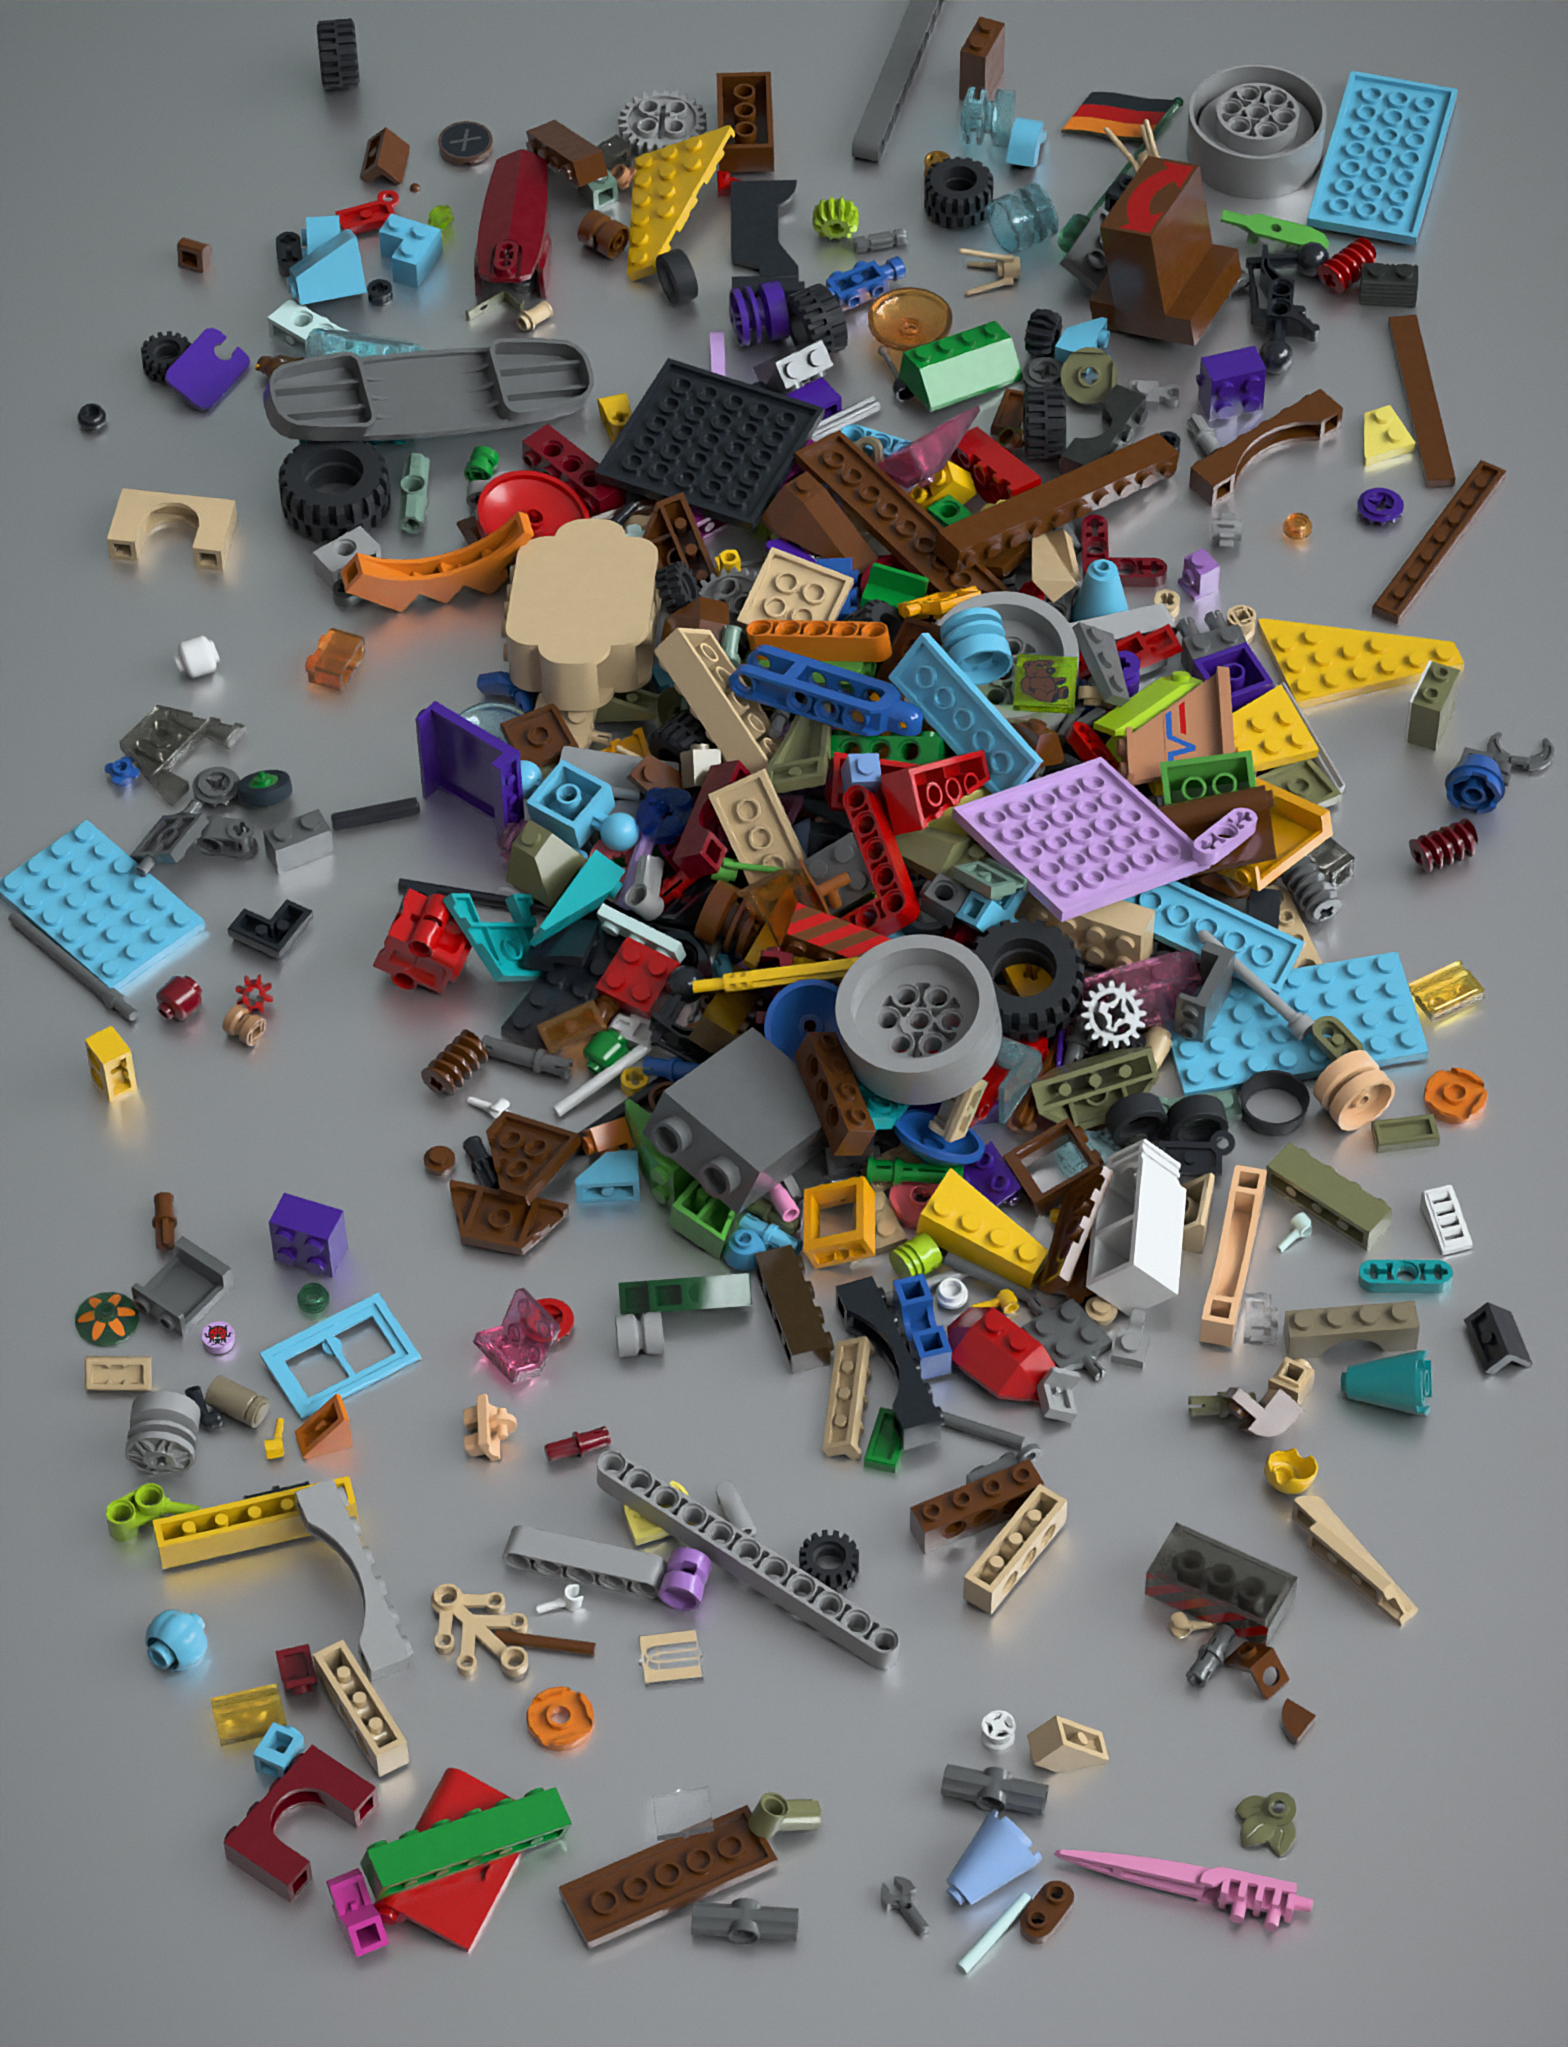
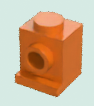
(607, 1137)

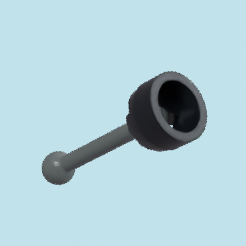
(899, 387)

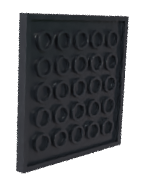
(711, 440)

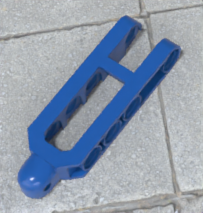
(793, 673)

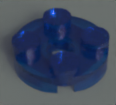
(659, 802)

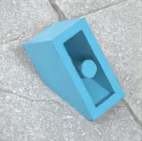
(610, 1179)

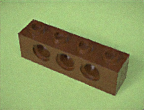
(835, 1093)
(973, 1506)

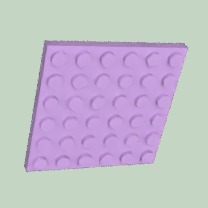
(1080, 838)

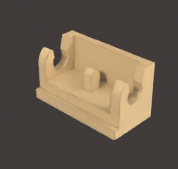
(957, 1113)

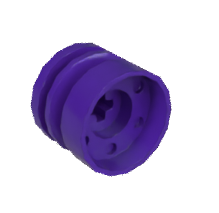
(753, 314)

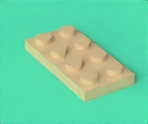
(757, 824)

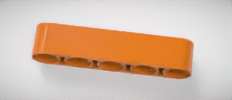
(823, 639)

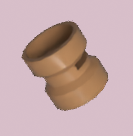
(246, 1026)

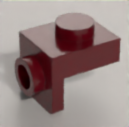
(296, 1669)

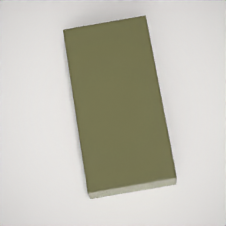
(1405, 1133)

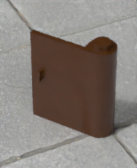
(1201, 813)

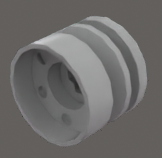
(162, 1432)

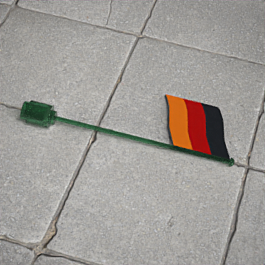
(1123, 117)

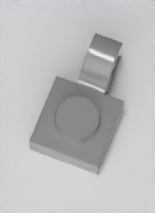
(1131, 1344)

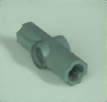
(413, 493)

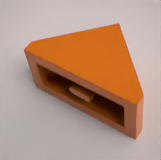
(325, 1430)

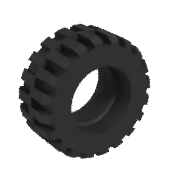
(330, 462)
(1039, 946)

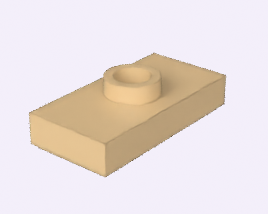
(118, 1373)

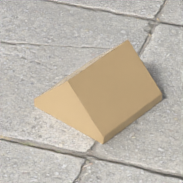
(1197, 1212)

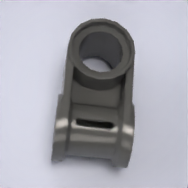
(225, 835)

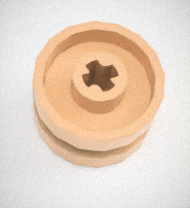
(1354, 1090)

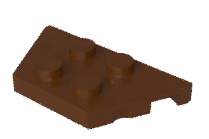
(499, 1223)

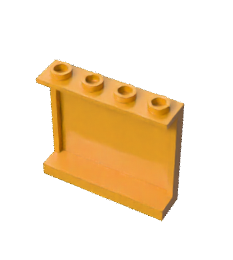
(1297, 830)

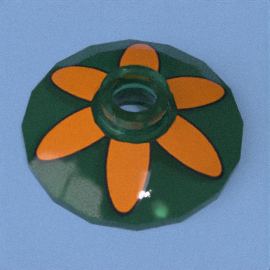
(106, 1328)

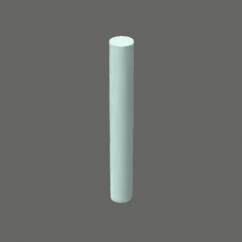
(993, 1933)

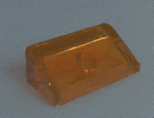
(571, 1026)

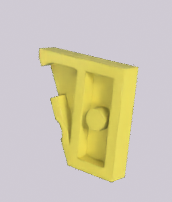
(1384, 436)

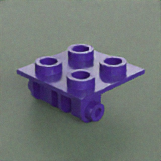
(993, 1177)

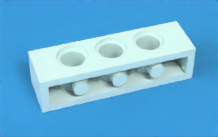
(293, 323)

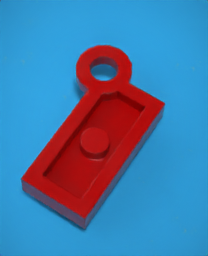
(368, 215)

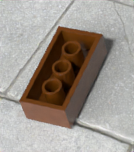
(746, 106)

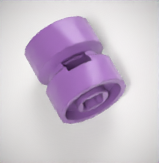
(685, 1579)

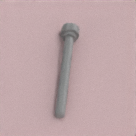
(1299, 1024)

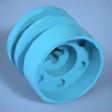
(977, 644)

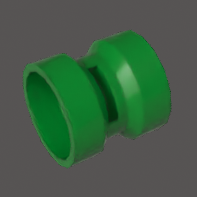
(481, 464)

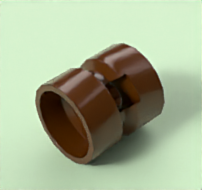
(604, 234)

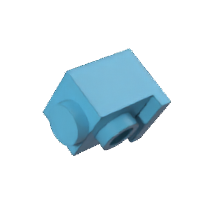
(269, 1754)

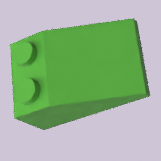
(662, 1174)

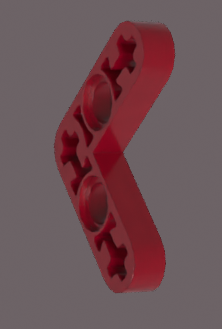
(1146, 565)

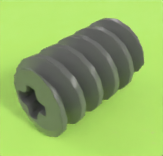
(1311, 891)

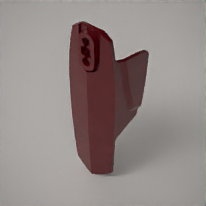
(515, 223)

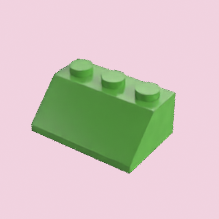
(1207, 776)

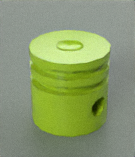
(916, 1256)

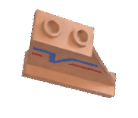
(1189, 728)

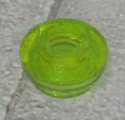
(441, 217)

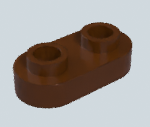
(1047, 1909)

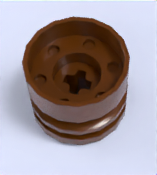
(727, 918)

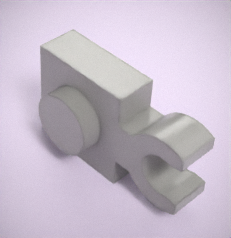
(1157, 395)

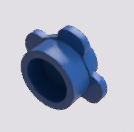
(122, 772)

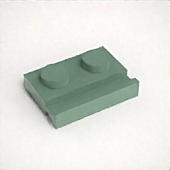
(990, 879)

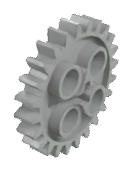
(642, 120)
(732, 589)

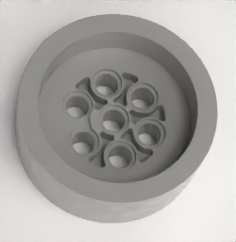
(1256, 131)
(1029, 629)
(926, 973)

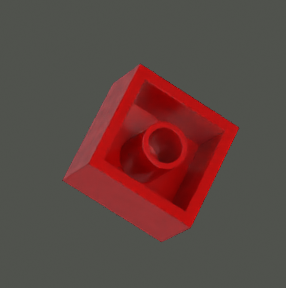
(637, 979)

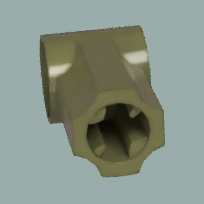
(777, 1814)

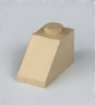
(1066, 1745)

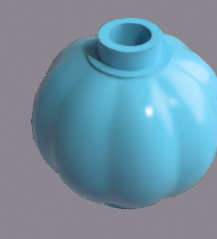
(174, 1637)

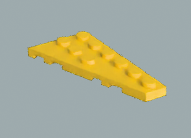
(1272, 732)

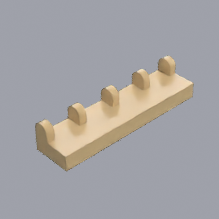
(847, 1397)

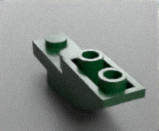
(685, 1294)

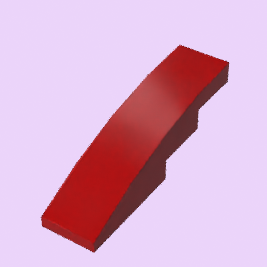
(1148, 648)

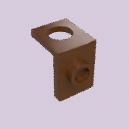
(1255, 1660)

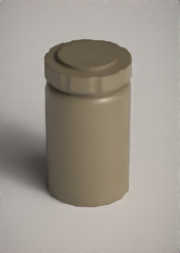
(237, 1401)

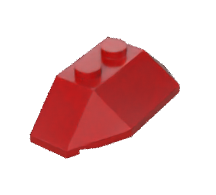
(998, 1354)

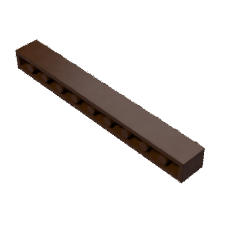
(1055, 502)

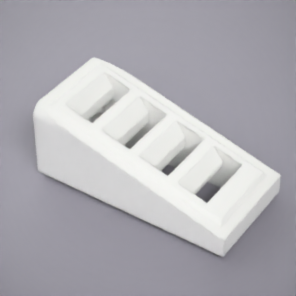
(1440, 1201)

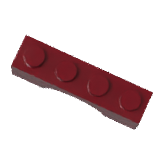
(699, 848)

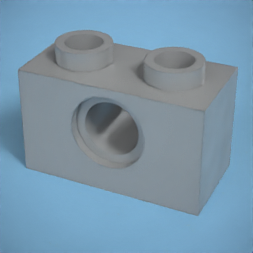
(335, 555)

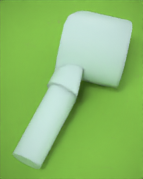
(1302, 1228)

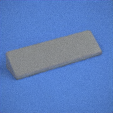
(606, 766)

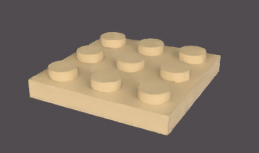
(795, 591)

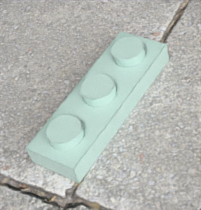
(618, 923)

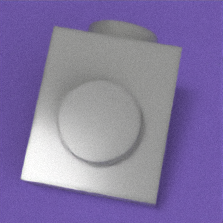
(1056, 1394)

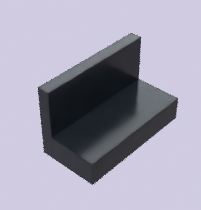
(1496, 1338)

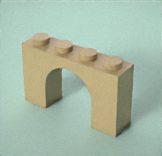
(144, 510)

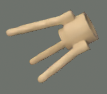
(1149, 143)
(1006, 267)

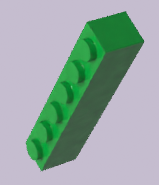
(465, 1843)

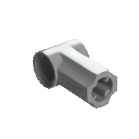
(644, 893)

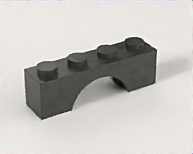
(1121, 414)

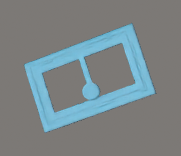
(323, 1332)

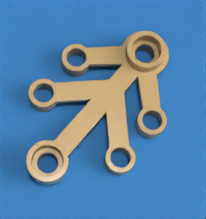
(477, 1627)

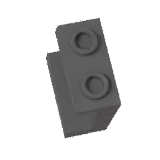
(1196, 1014)
(184, 1288)

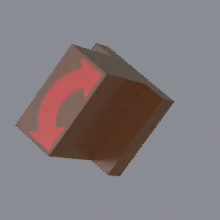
(1161, 257)

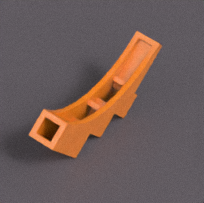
(442, 576)

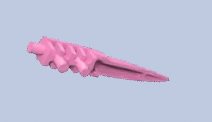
(1205, 1884)

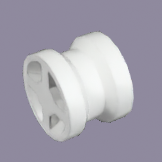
(994, 1723)

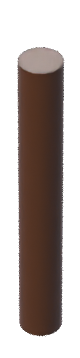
(546, 1643)

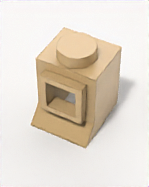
(1294, 1378)

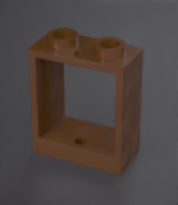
(1039, 1147)

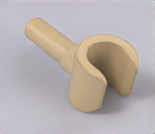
(1183, 1627)

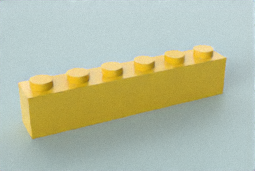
(235, 1526)

